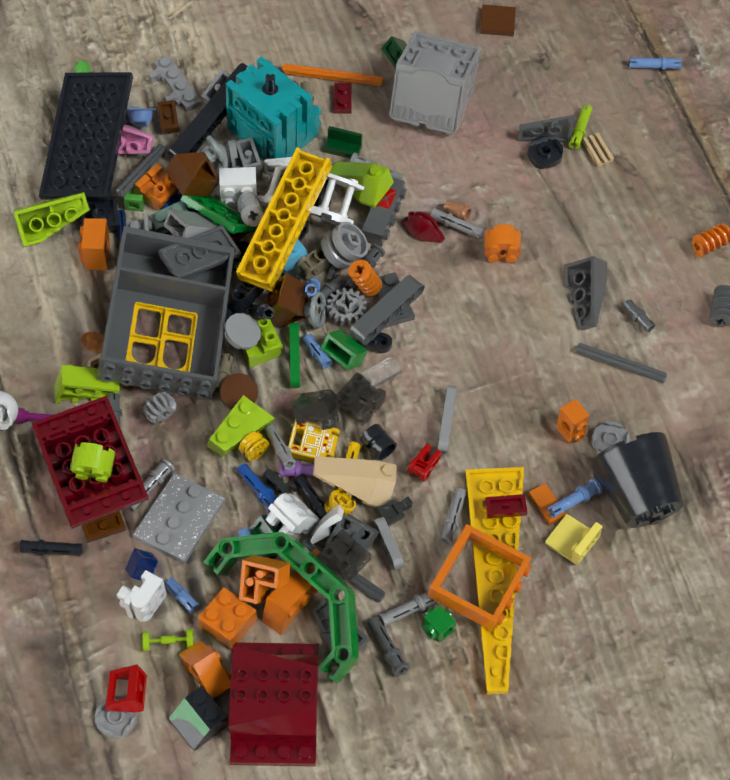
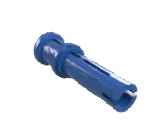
(265, 494)

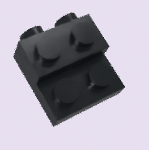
(103, 210)

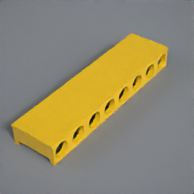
(283, 220)

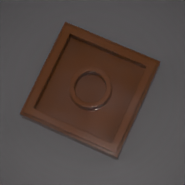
(498, 20)

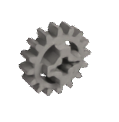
(338, 310)

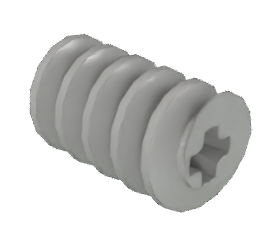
(250, 209)

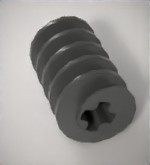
(720, 306)

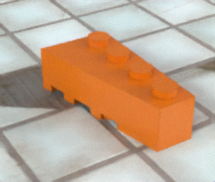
(288, 601)

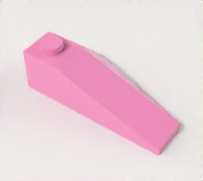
(135, 141)

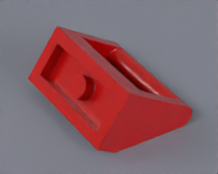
(135, 692)

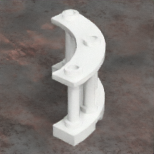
(323, 210)

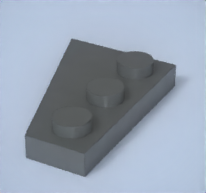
(321, 614)

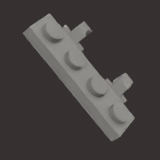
(181, 90)

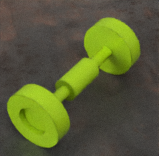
(167, 639)

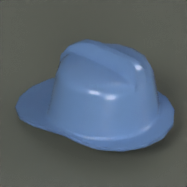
(139, 116)

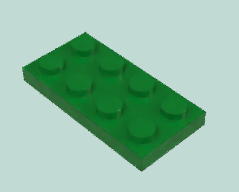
(218, 212)

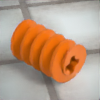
(711, 239)
(365, 278)

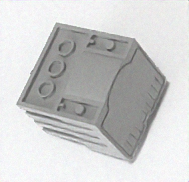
(434, 82)

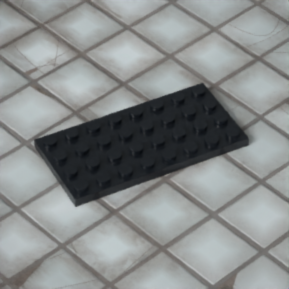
(86, 135)

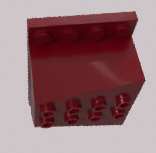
(88, 498)
(274, 704)

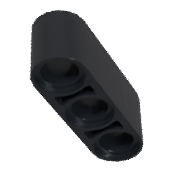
(243, 296)

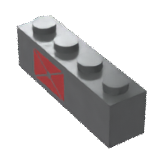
(383, 215)

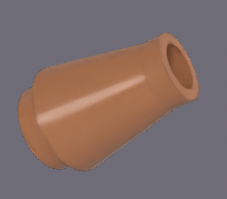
(458, 210)

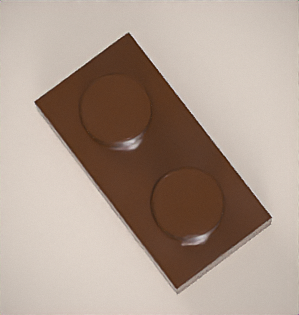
(168, 116)
(104, 527)

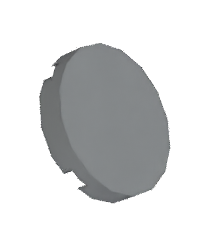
(242, 331)
(608, 434)
(114, 723)

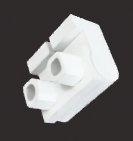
(292, 514)
(145, 600)

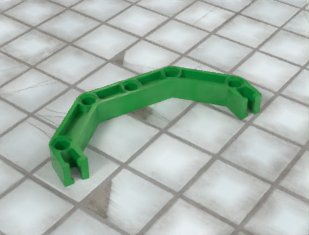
(342, 613)

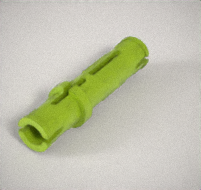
(579, 130)

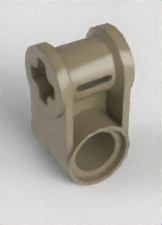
(313, 264)

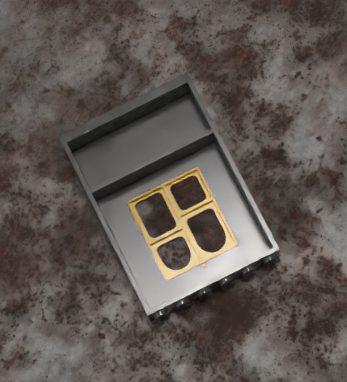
(147, 284)

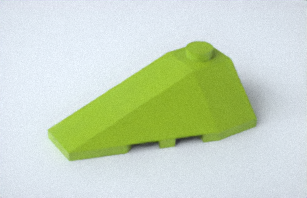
(372, 176)
(45, 218)

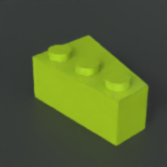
(81, 383)
(240, 422)

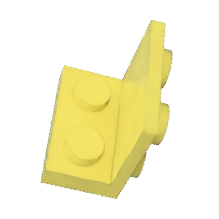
(573, 538)

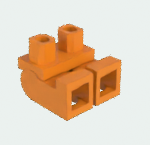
(155, 187)

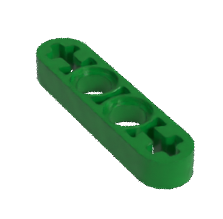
(294, 355)

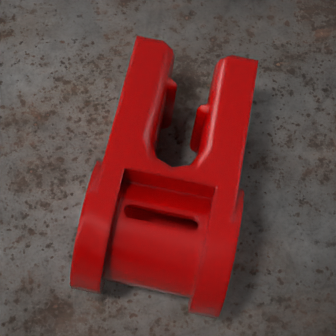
(421, 467)

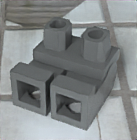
(356, 529)

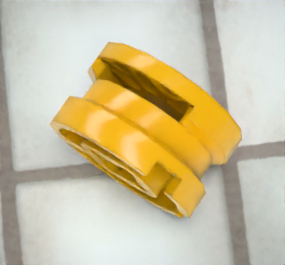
(253, 445)
(340, 499)

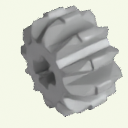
(159, 407)

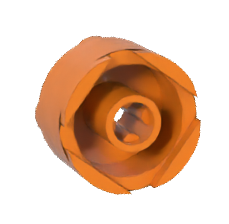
(502, 243)

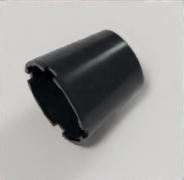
(640, 479)

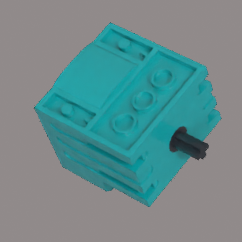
(271, 111)

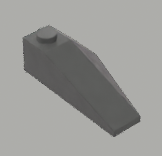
(586, 285)

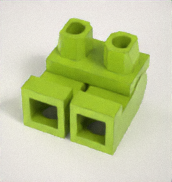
(266, 348)

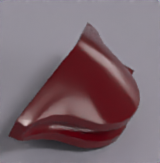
(422, 227)

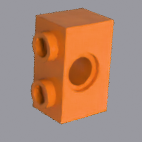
(573, 421)

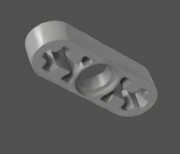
(388, 543)

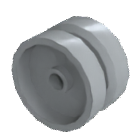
(344, 245)

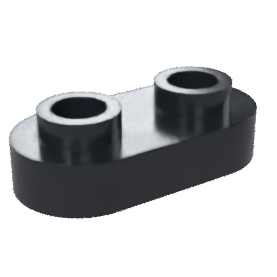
(374, 344)

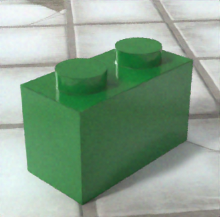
(344, 349)

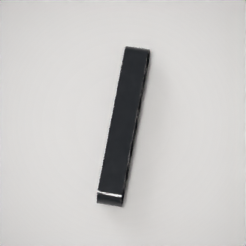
(205, 121)

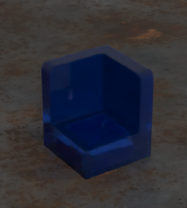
(139, 562)

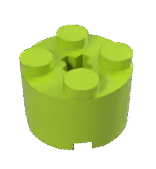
(92, 462)

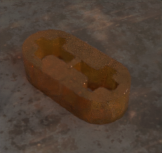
(94, 346)

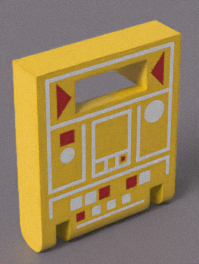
(314, 441)

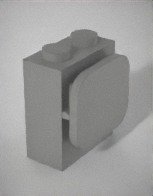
(187, 223)

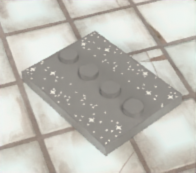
(179, 518)

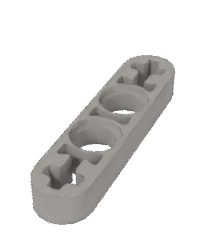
(447, 418)

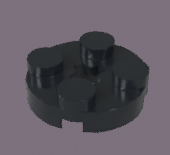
(545, 160)

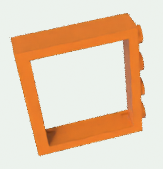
(460, 605)

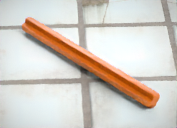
(332, 74)

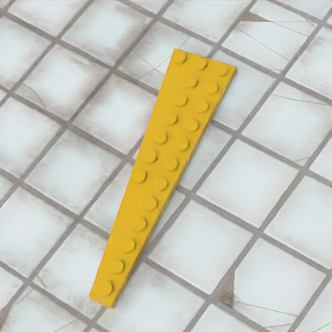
(492, 571)

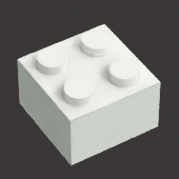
(235, 183)

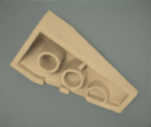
(365, 479)

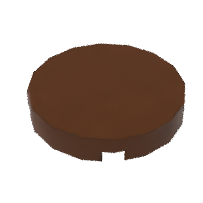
(235, 387)

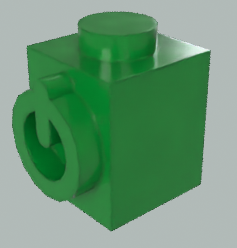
(438, 623)

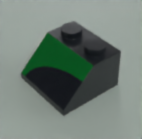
(198, 718)

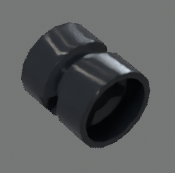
(378, 441)

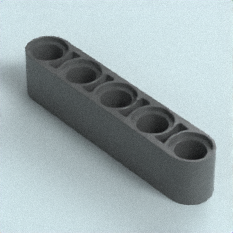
(386, 310)

